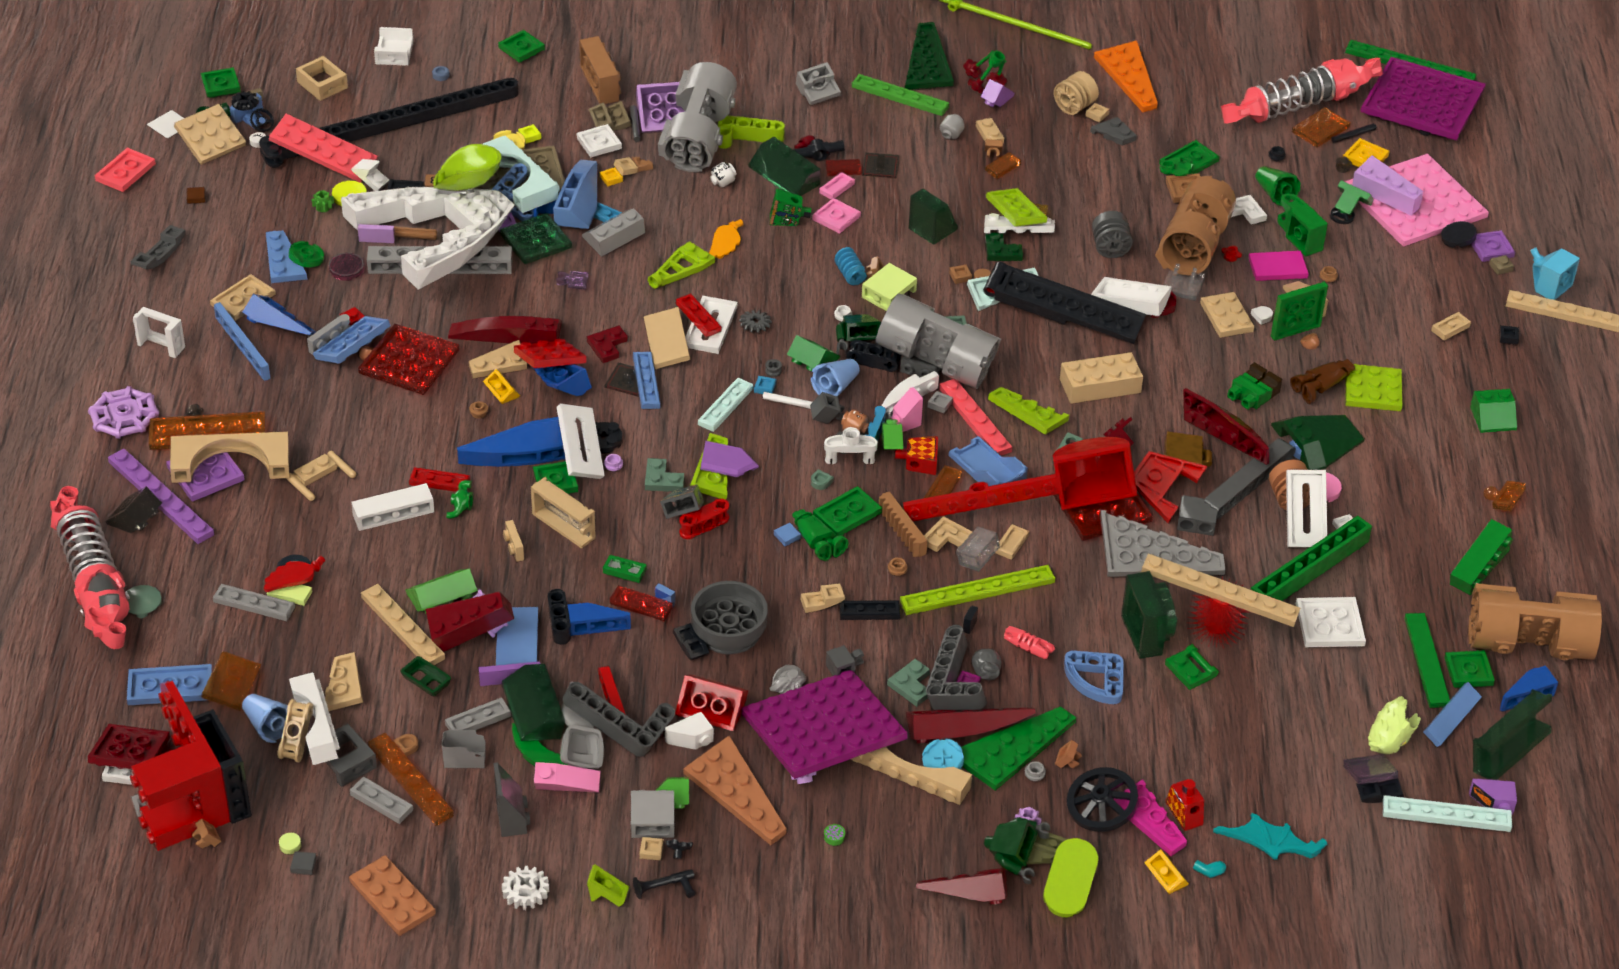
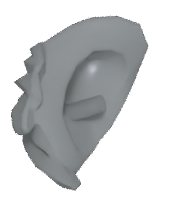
(787, 678)

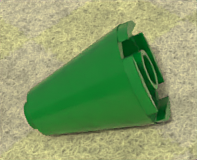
(1277, 183)

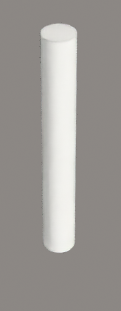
(787, 400)

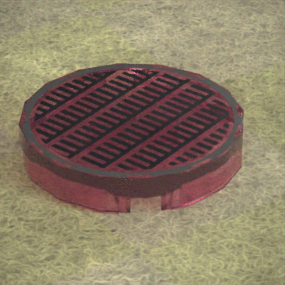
(346, 266)

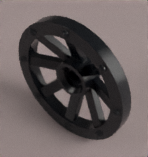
(1102, 797)

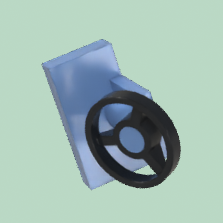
(253, 117)

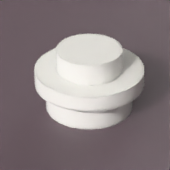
(841, 311)

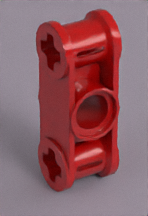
(704, 520)

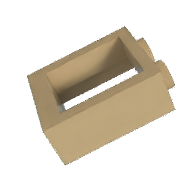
(321, 90)

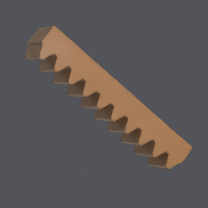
(903, 525)

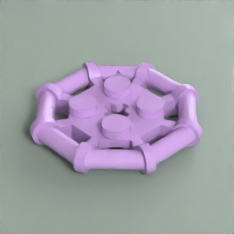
(122, 400)

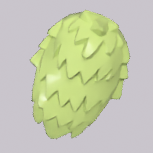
(1392, 728)

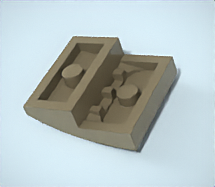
(613, 115)

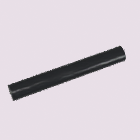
(1352, 133)

